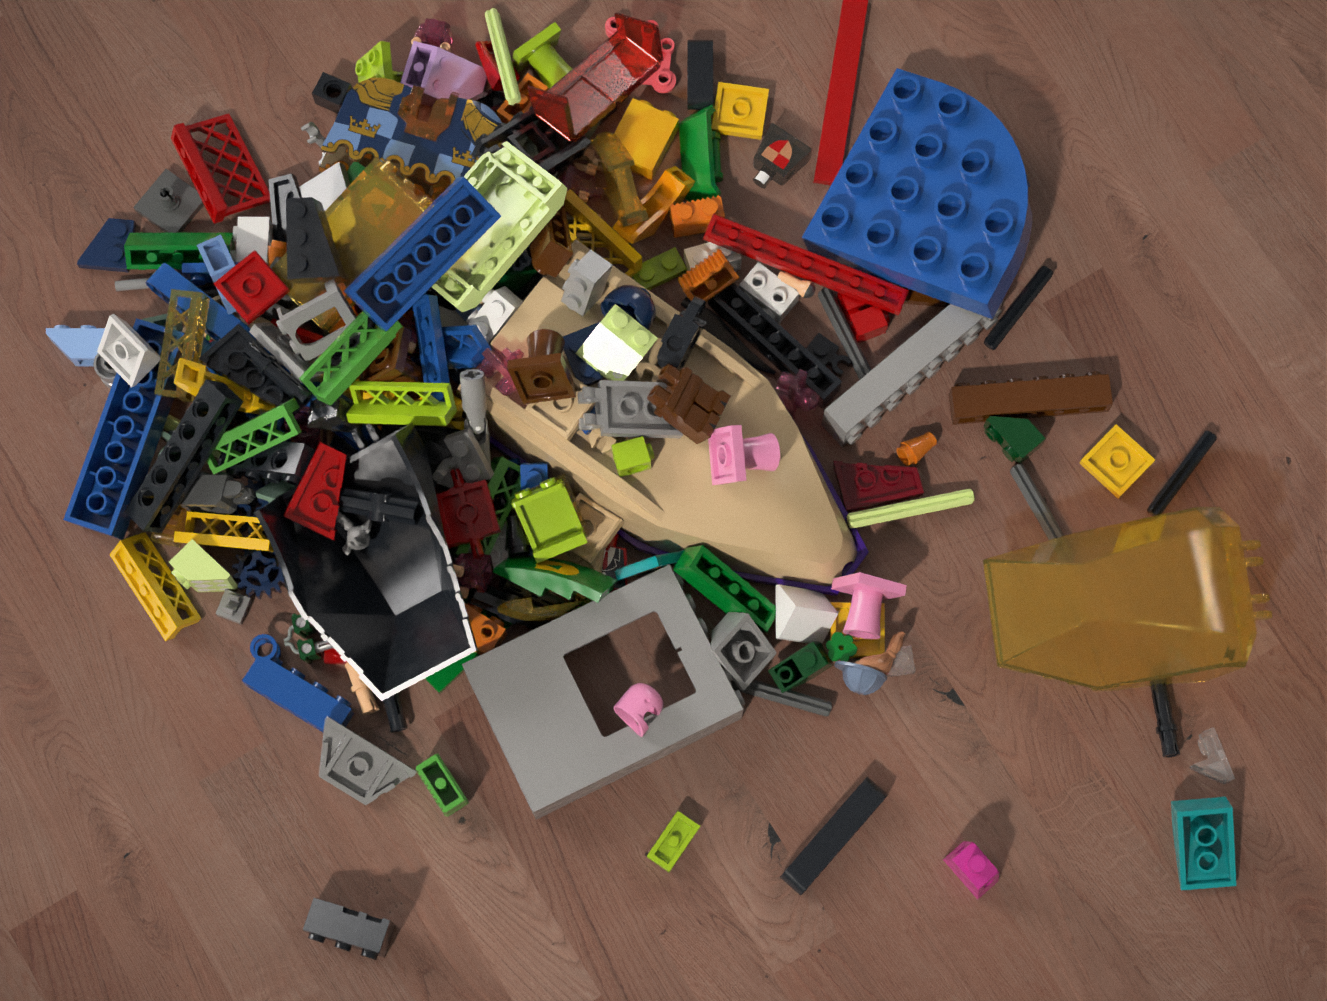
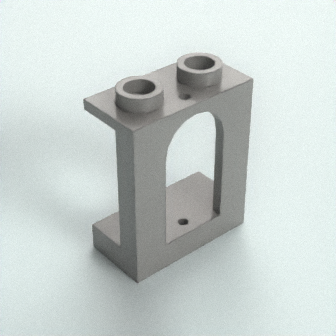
(292, 320)

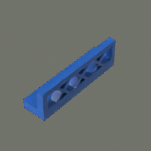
(467, 352)

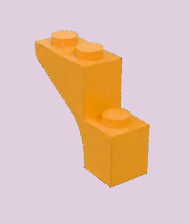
(668, 190)

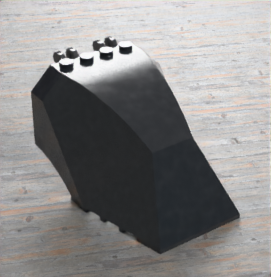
(398, 600)

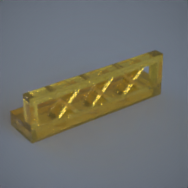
(192, 338)

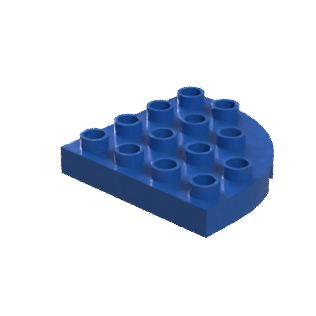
(930, 198)

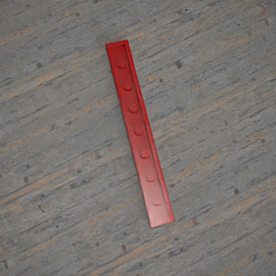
(840, 91)
(805, 264)

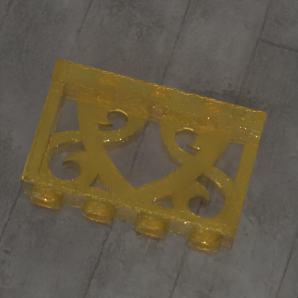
(620, 185)

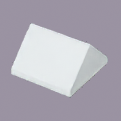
(126, 351)
(802, 614)

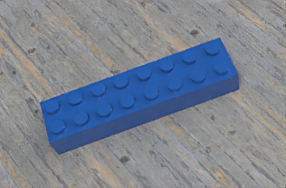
(123, 445)

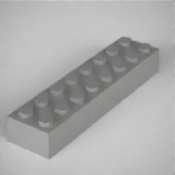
(902, 372)

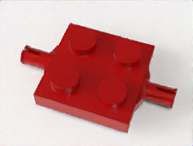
(467, 513)

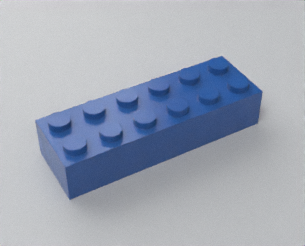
(422, 253)

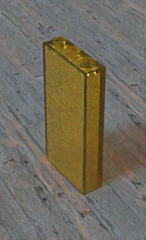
(363, 225)

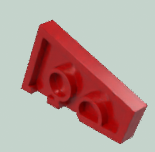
(319, 491)

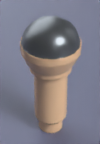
(804, 288)

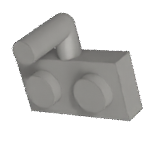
(467, 456)

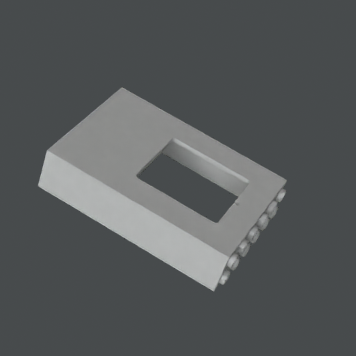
(544, 716)

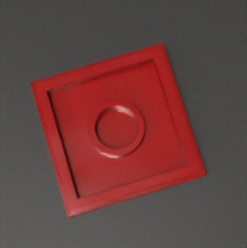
(251, 287)

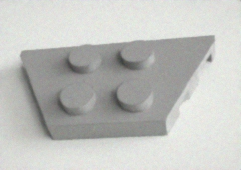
(357, 764)

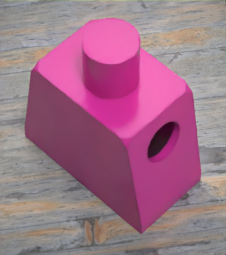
(972, 868)

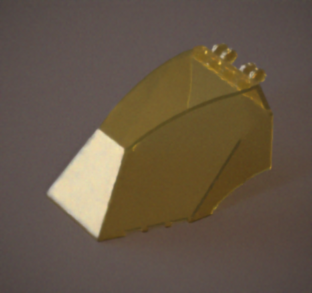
(1128, 602)

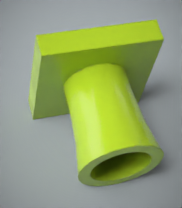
(542, 56)

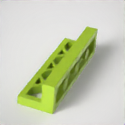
(404, 409)

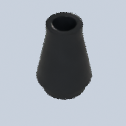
(516, 538)

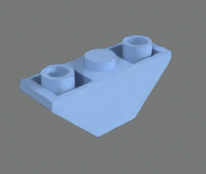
(77, 344)

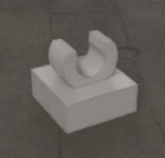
(233, 606)

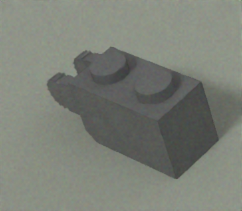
(216, 494)

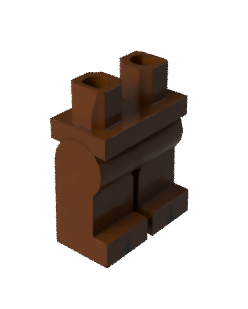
(688, 403)

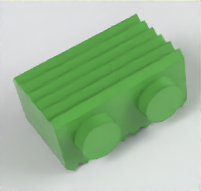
(441, 785)

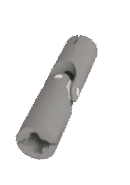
(475, 406)

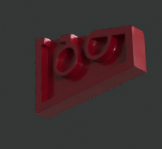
(873, 485)

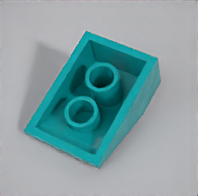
(1204, 842)

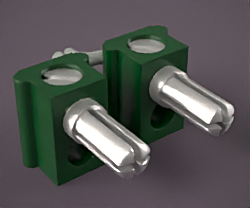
(309, 649)

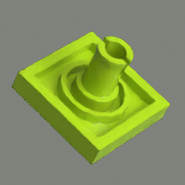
(377, 64)

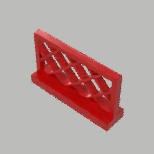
(202, 177)

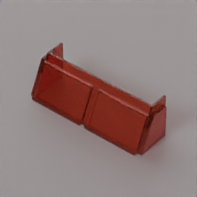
(600, 79)

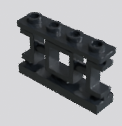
(522, 126)

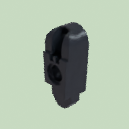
(682, 335)

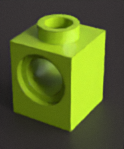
(632, 456)

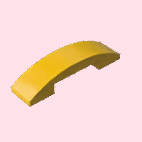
(192, 375)

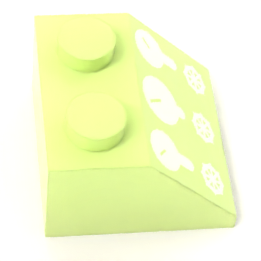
(616, 345)
(200, 571)

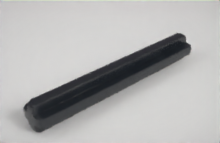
(1018, 307)
(1182, 473)

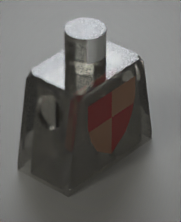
(779, 157)

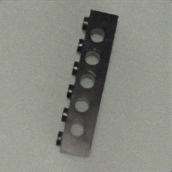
(774, 341)
(183, 456)

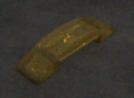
(524, 610)

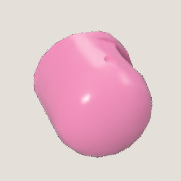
(636, 703)

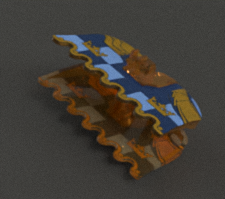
(383, 123)

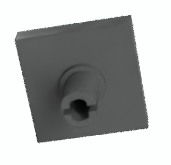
(169, 203)

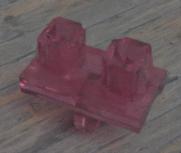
(496, 362)
(794, 394)

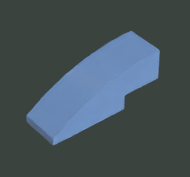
(217, 262)

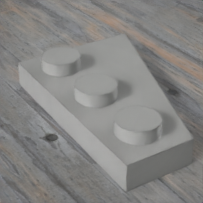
(278, 345)

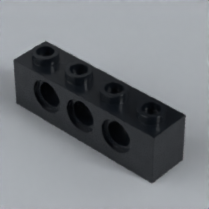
(278, 463)

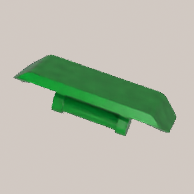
(701, 154)

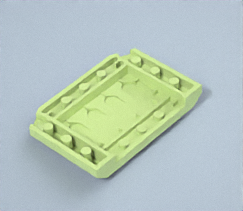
(525, 200)

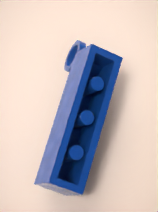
(291, 690)

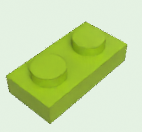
(660, 269)
(673, 841)

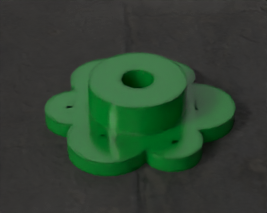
(838, 640)

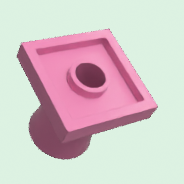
(733, 455)
(866, 602)

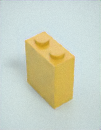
(647, 135)

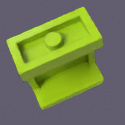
(549, 519)

